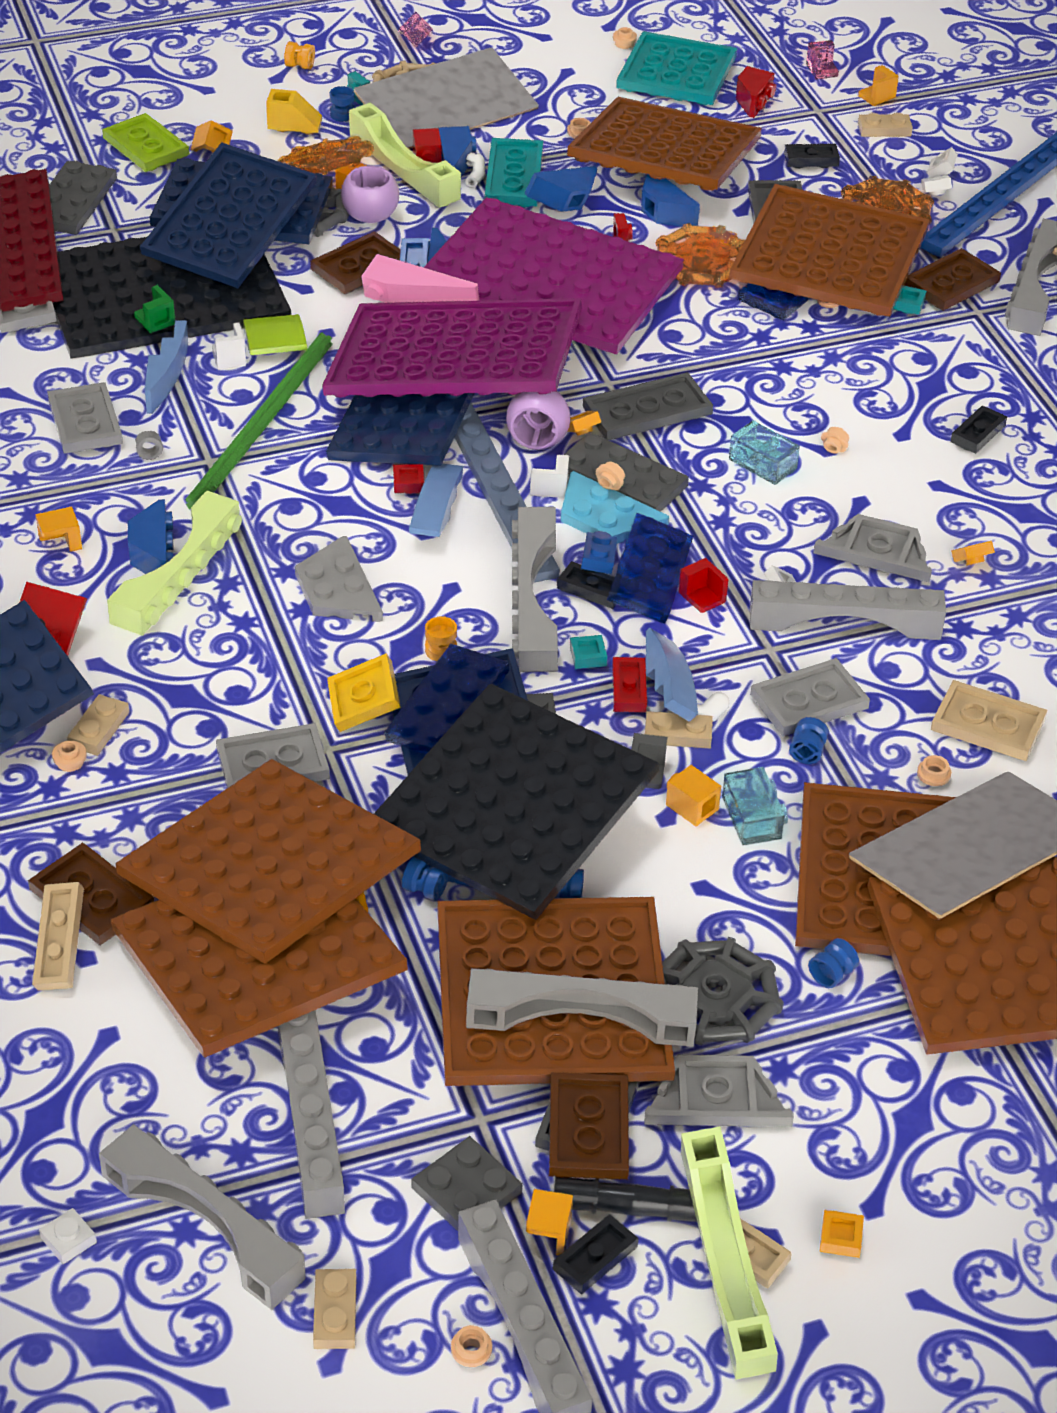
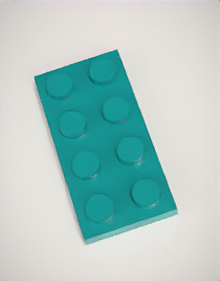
(511, 168)

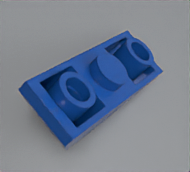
(562, 188)
(668, 203)
(149, 537)

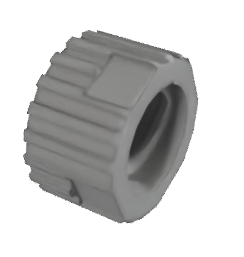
(149, 453)

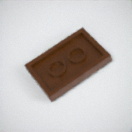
(348, 263)
(953, 278)
(104, 893)
(589, 1126)

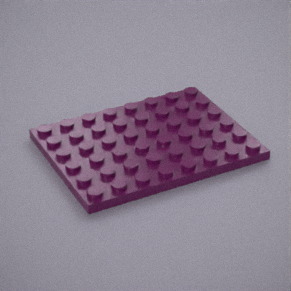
(540, 257)
(454, 348)

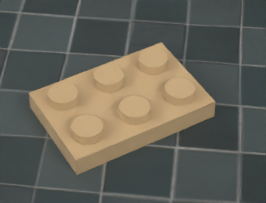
(989, 720)

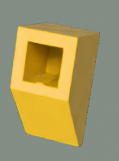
(291, 112)

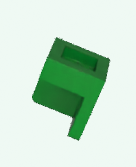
(157, 313)

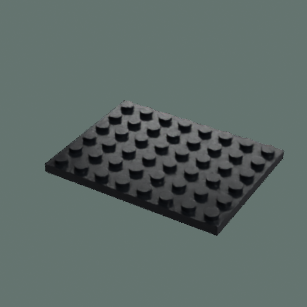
(114, 280)

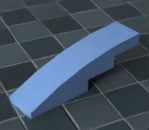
(165, 368)
(435, 500)
(671, 675)

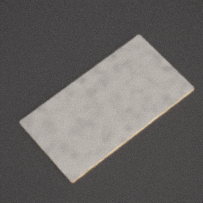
(449, 94)
(966, 845)

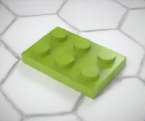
(145, 142)

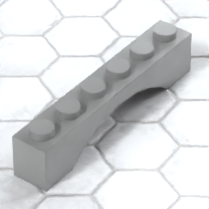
(1028, 300)
(785, 604)
(536, 632)
(657, 1010)
(312, 1117)
(146, 1170)
(504, 1271)

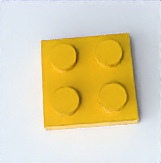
(363, 692)

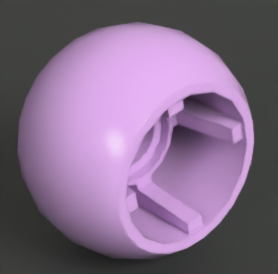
(370, 194)
(530, 419)

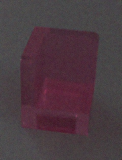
(416, 29)
(820, 59)

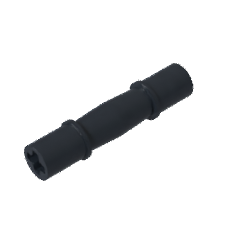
(628, 1198)

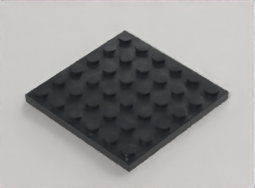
(516, 799)

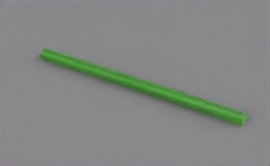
(261, 419)

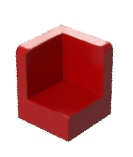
(703, 585)

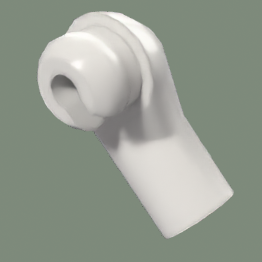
(478, 173)
(714, 705)

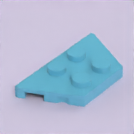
(594, 508)

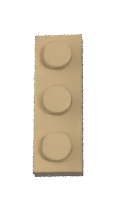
(58, 936)

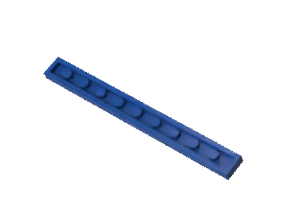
(991, 199)

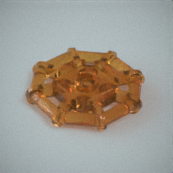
(329, 154)
(890, 195)
(702, 253)

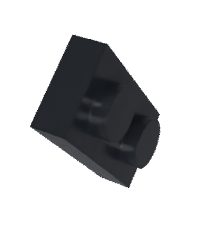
(811, 155)
(978, 429)
(586, 584)
(595, 1253)

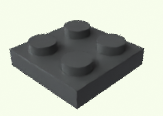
(464, 1180)

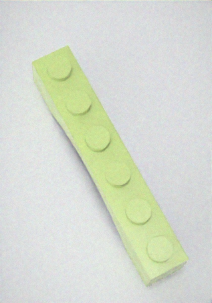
(435, 181)
(143, 599)
(729, 1264)

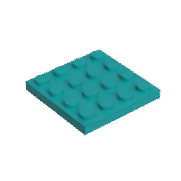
(677, 68)

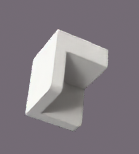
(230, 351)
(550, 482)

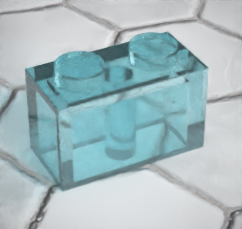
(764, 452)
(754, 806)

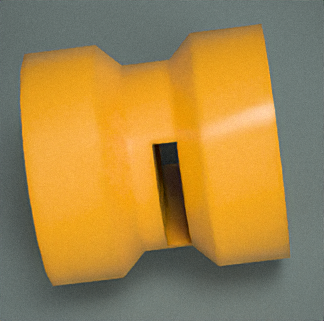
(299, 55)
(439, 634)

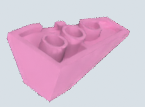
(399, 281)

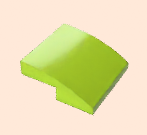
(275, 334)

